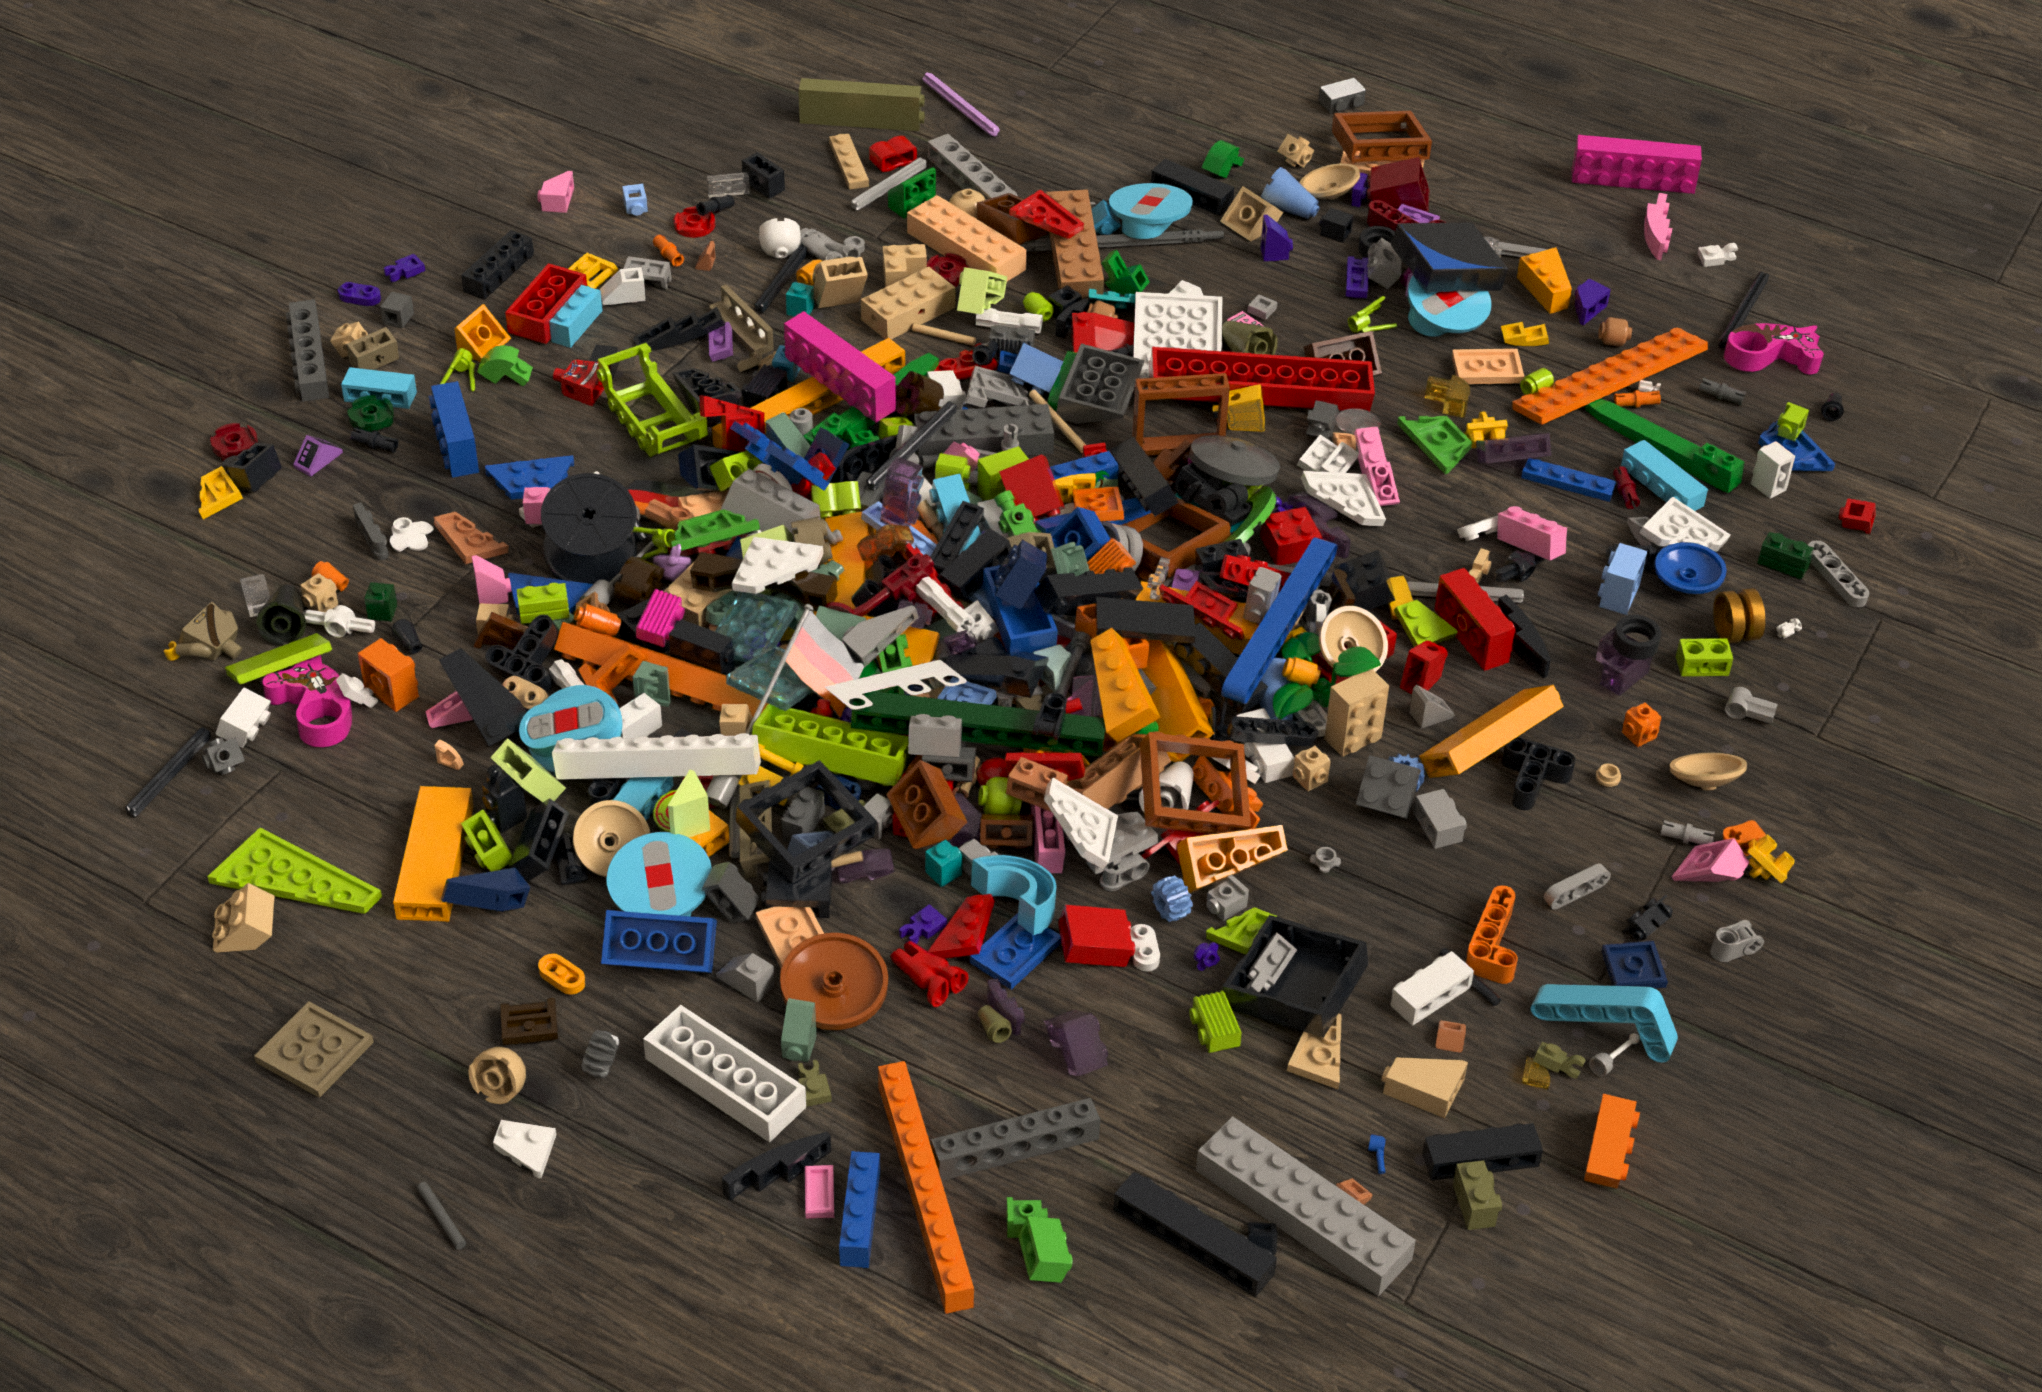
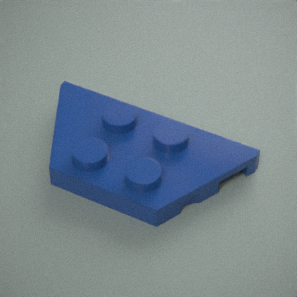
(1807, 453)
(527, 474)
(574, 589)

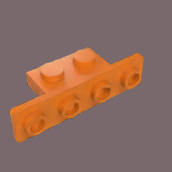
(1219, 786)

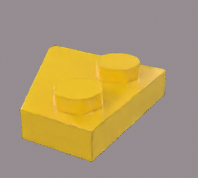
(217, 492)

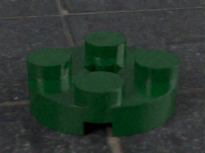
(381, 415)

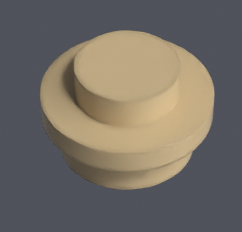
(1608, 775)

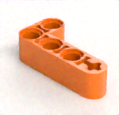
(1484, 952)

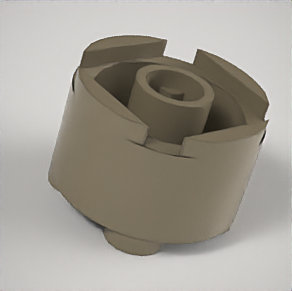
(812, 532)

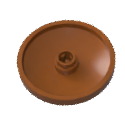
(838, 975)

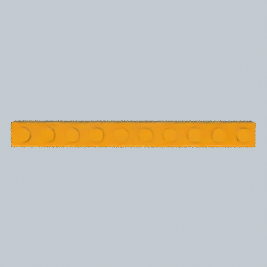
(816, 396)

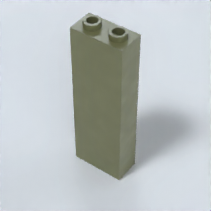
(861, 104)

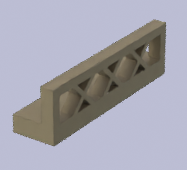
(745, 323)
(748, 849)

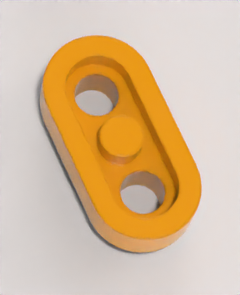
(566, 976)

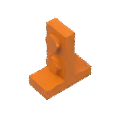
(613, 670)

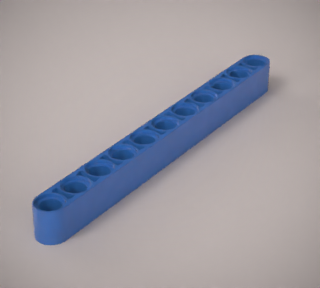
(1279, 621)

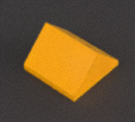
(480, 333)

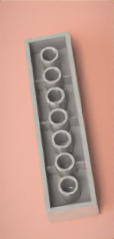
(1305, 1206)

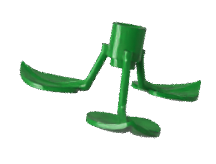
(1294, 697)

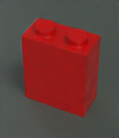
(1034, 487)
(1096, 936)

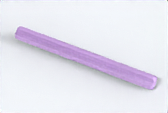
(960, 104)

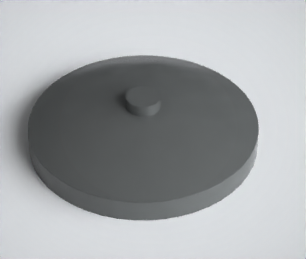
(1234, 460)

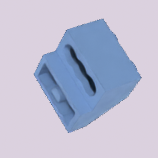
(1035, 369)

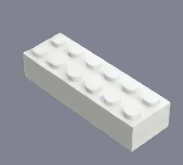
(725, 1073)

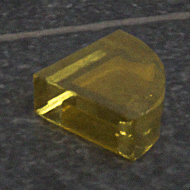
(1535, 1074)

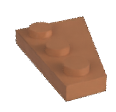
(466, 539)

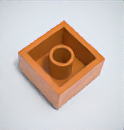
(388, 674)

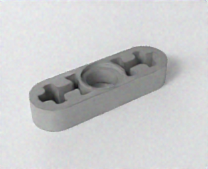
(1577, 886)

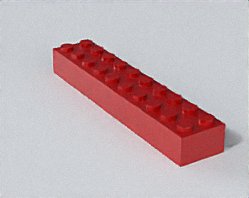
(1283, 379)

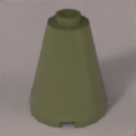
(1249, 338)

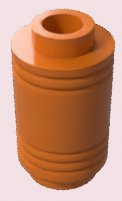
(597, 620)

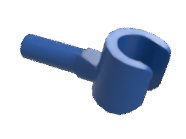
(1377, 1145)

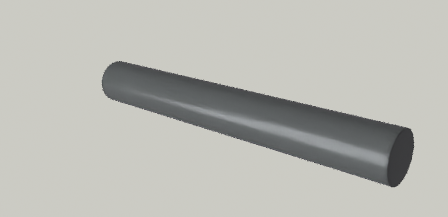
(441, 1215)

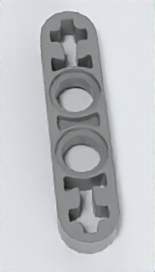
(1854, 592)

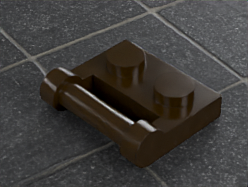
(1339, 591)
(529, 1022)

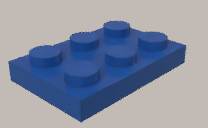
(1014, 952)

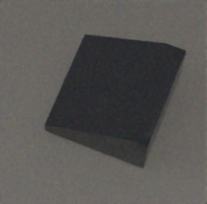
(1263, 1235)

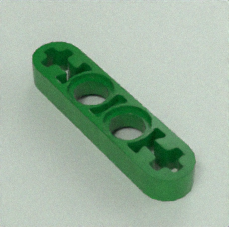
(1060, 380)

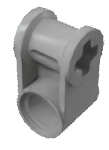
(1123, 873)
(1735, 942)

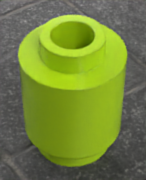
(1037, 304)
(1536, 380)

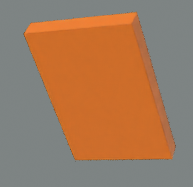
(1104, 501)

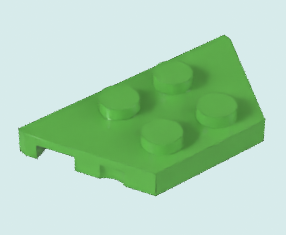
(1437, 439)
(712, 527)

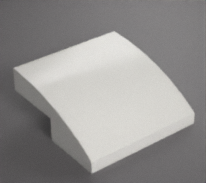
(1328, 457)

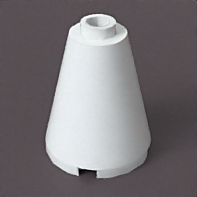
(1174, 786)

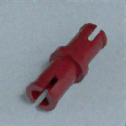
(1626, 487)

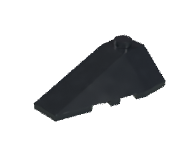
(696, 382)
(695, 464)

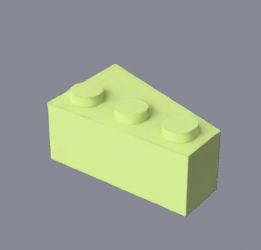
(980, 290)

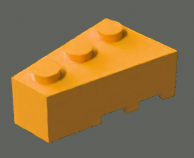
(1546, 279)

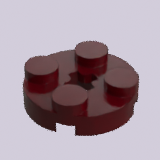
(942, 265)
(222, 444)

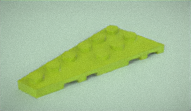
(293, 875)

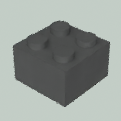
(1388, 787)

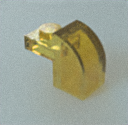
(1452, 392)

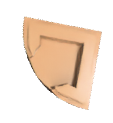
(1347, 438)
(448, 755)

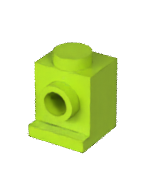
(1792, 421)
(890, 426)

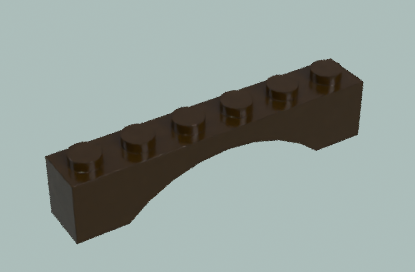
(717, 573)

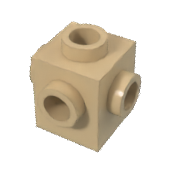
(1296, 151)
(347, 334)
(319, 593)
(1311, 768)

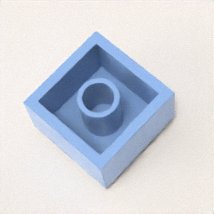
(1622, 578)

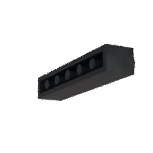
(1143, 477)
(1195, 1233)

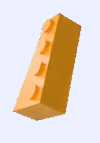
(1121, 689)
(1217, 856)

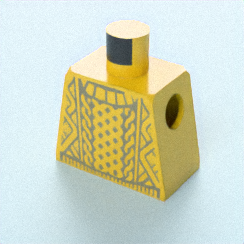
(1245, 409)

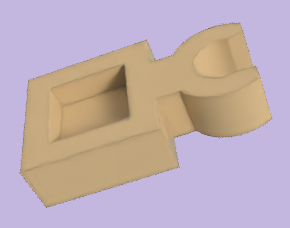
(1480, 565)

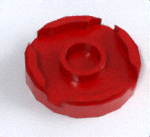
(692, 224)

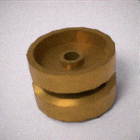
(1739, 615)

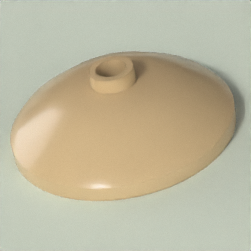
(1331, 180)
(1354, 628)
(1708, 769)
(602, 821)

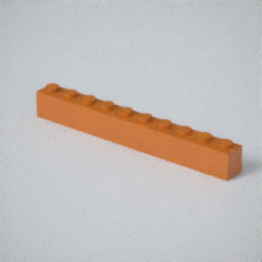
(683, 676)
(925, 1188)

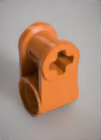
(1744, 834)

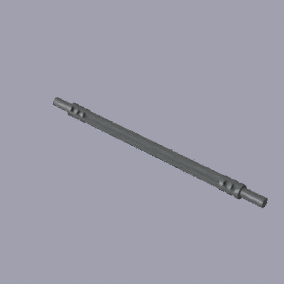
(1123, 240)

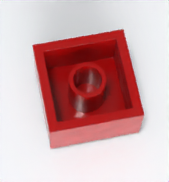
(1288, 535)

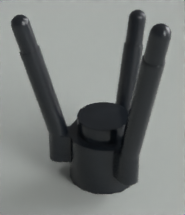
(1220, 731)

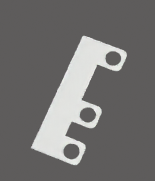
(900, 677)

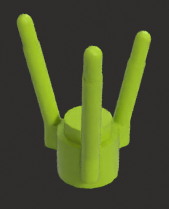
(1361, 320)
(462, 362)
(660, 537)

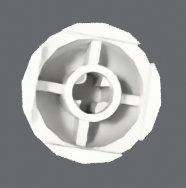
(780, 237)

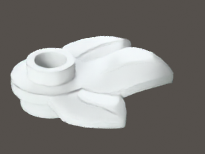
(409, 534)

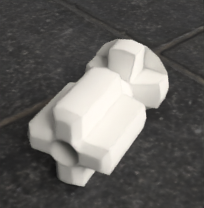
(1646, 386)
(1788, 629)

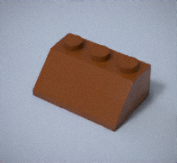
(926, 806)

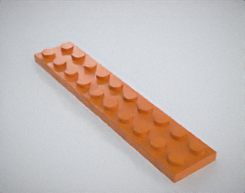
(1609, 375)

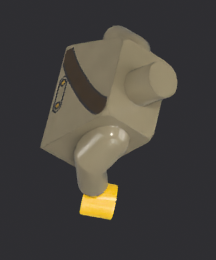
(207, 636)

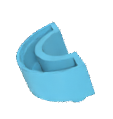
(1019, 880)

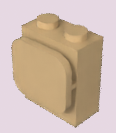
(839, 281)

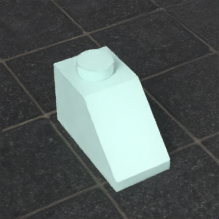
(1055, 667)

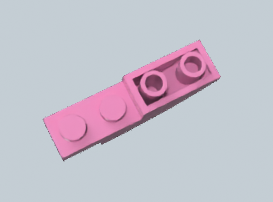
(1656, 227)
(1374, 465)

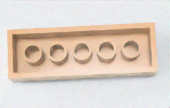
(956, 232)

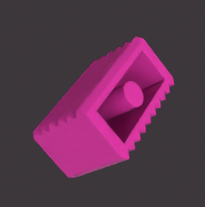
(659, 617)

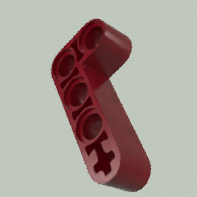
(1387, 216)

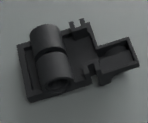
(1212, 496)

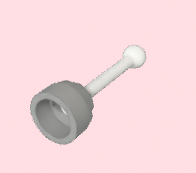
(1602, 1063)

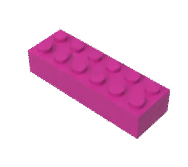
(1636, 164)
(840, 366)

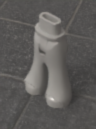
(826, 248)

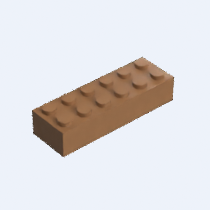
(1077, 258)

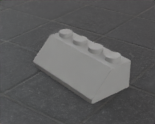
(768, 502)

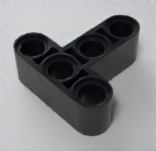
(874, 575)
(523, 657)
(1534, 764)

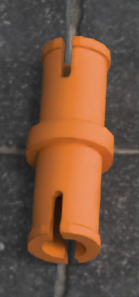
(668, 250)
(1637, 398)

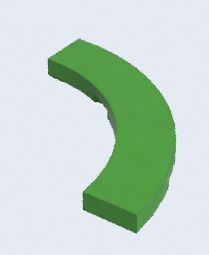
(1263, 504)

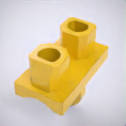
(1485, 427)
(1766, 862)

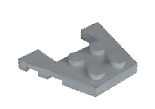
(991, 385)
(1129, 836)

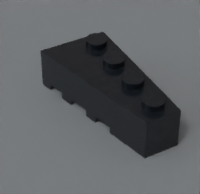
(1065, 592)

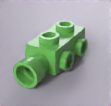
(1007, 522)

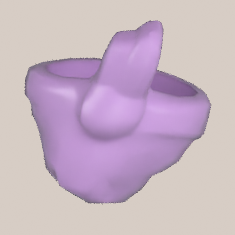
(673, 564)

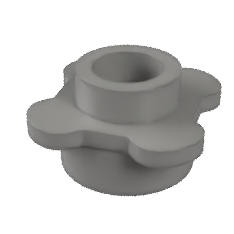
(1325, 859)

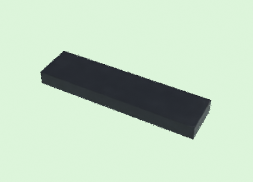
(956, 535)

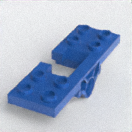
(786, 462)

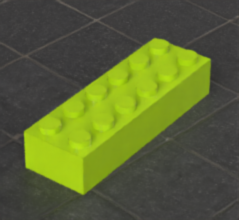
(842, 749)

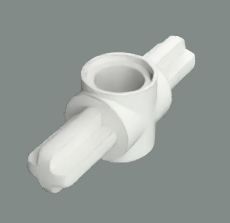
(339, 621)

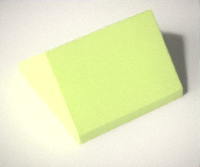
(689, 808)

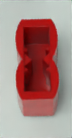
(893, 153)

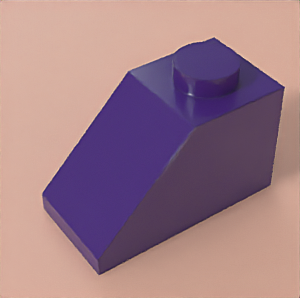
(1274, 241)
(1590, 300)

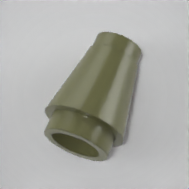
(995, 1025)

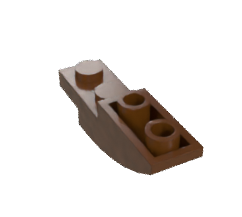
(1170, 462)

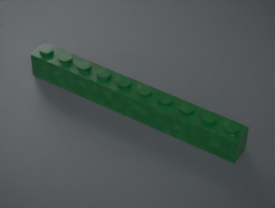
(980, 723)

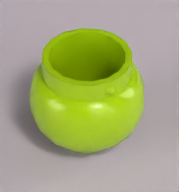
(995, 800)

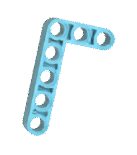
(1612, 1005)

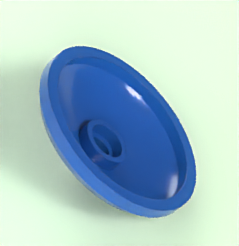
(1690, 568)

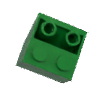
(912, 192)

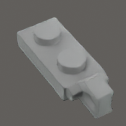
(1270, 963)

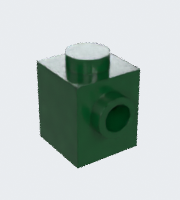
(380, 601)

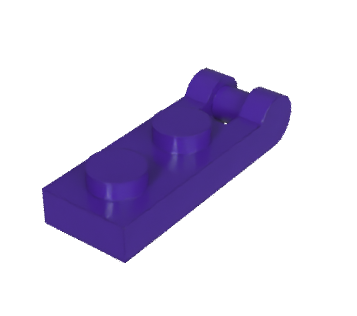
(1357, 277)

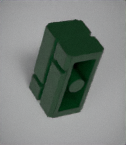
(1785, 555)

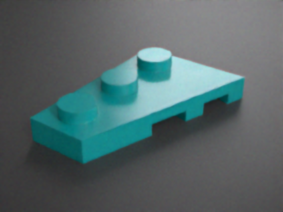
(1113, 299)

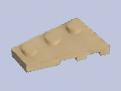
(1319, 1056)

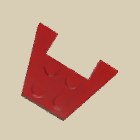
(729, 414)

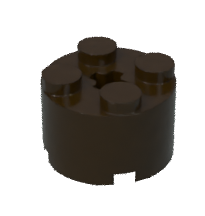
(917, 394)
(638, 581)

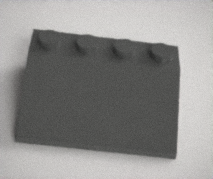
(1098, 385)

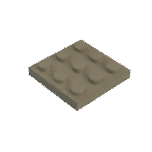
(313, 1049)

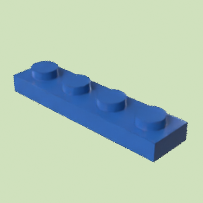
(1568, 479)

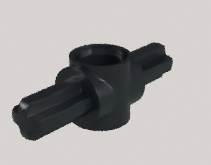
(1518, 566)

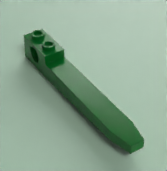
(854, 419)
(1703, 462)

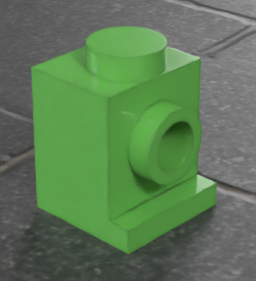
(1019, 1211)

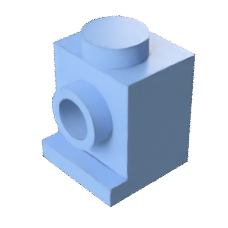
(635, 205)

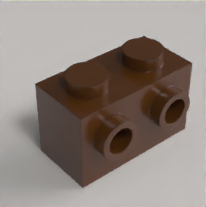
(1006, 830)

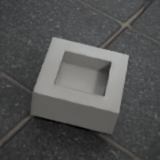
(1262, 307)

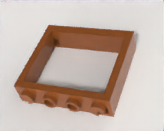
(1381, 149)
(1177, 388)
(1214, 531)
(1189, 819)

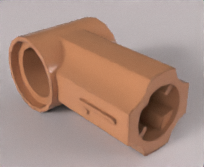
(666, 515)

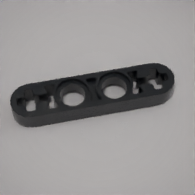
(1245, 730)

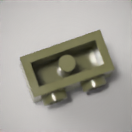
(1476, 1195)

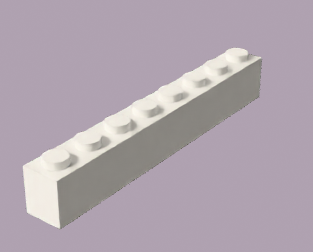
(656, 756)

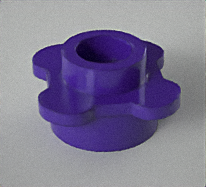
(1206, 955)

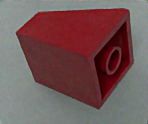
(1400, 184)

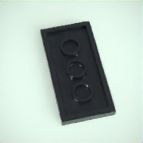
(1146, 619)

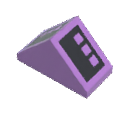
(315, 455)

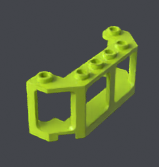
(692, 426)

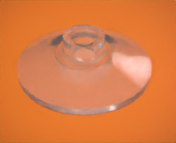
(1353, 419)

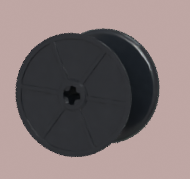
(588, 528)

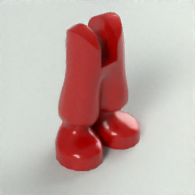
(930, 972)

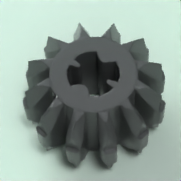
(600, 1054)

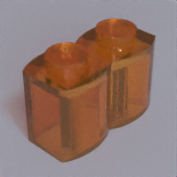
(885, 541)

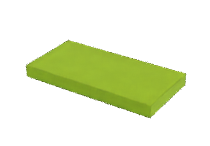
(278, 658)

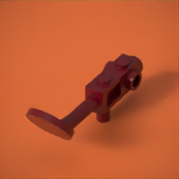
(894, 585)

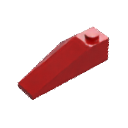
(1100, 331)

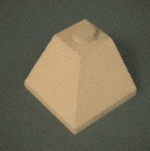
(1247, 213)

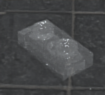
(728, 184)

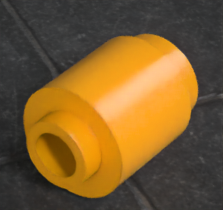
(804, 274)
(1300, 671)

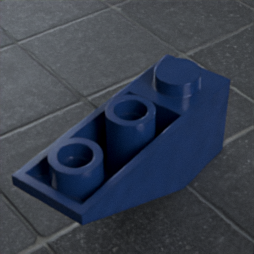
(488, 890)

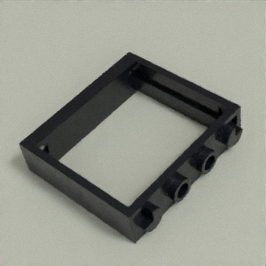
(824, 852)

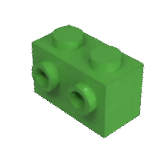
(894, 656)
(1045, 1249)

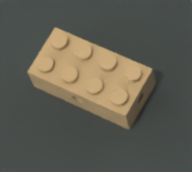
(908, 302)

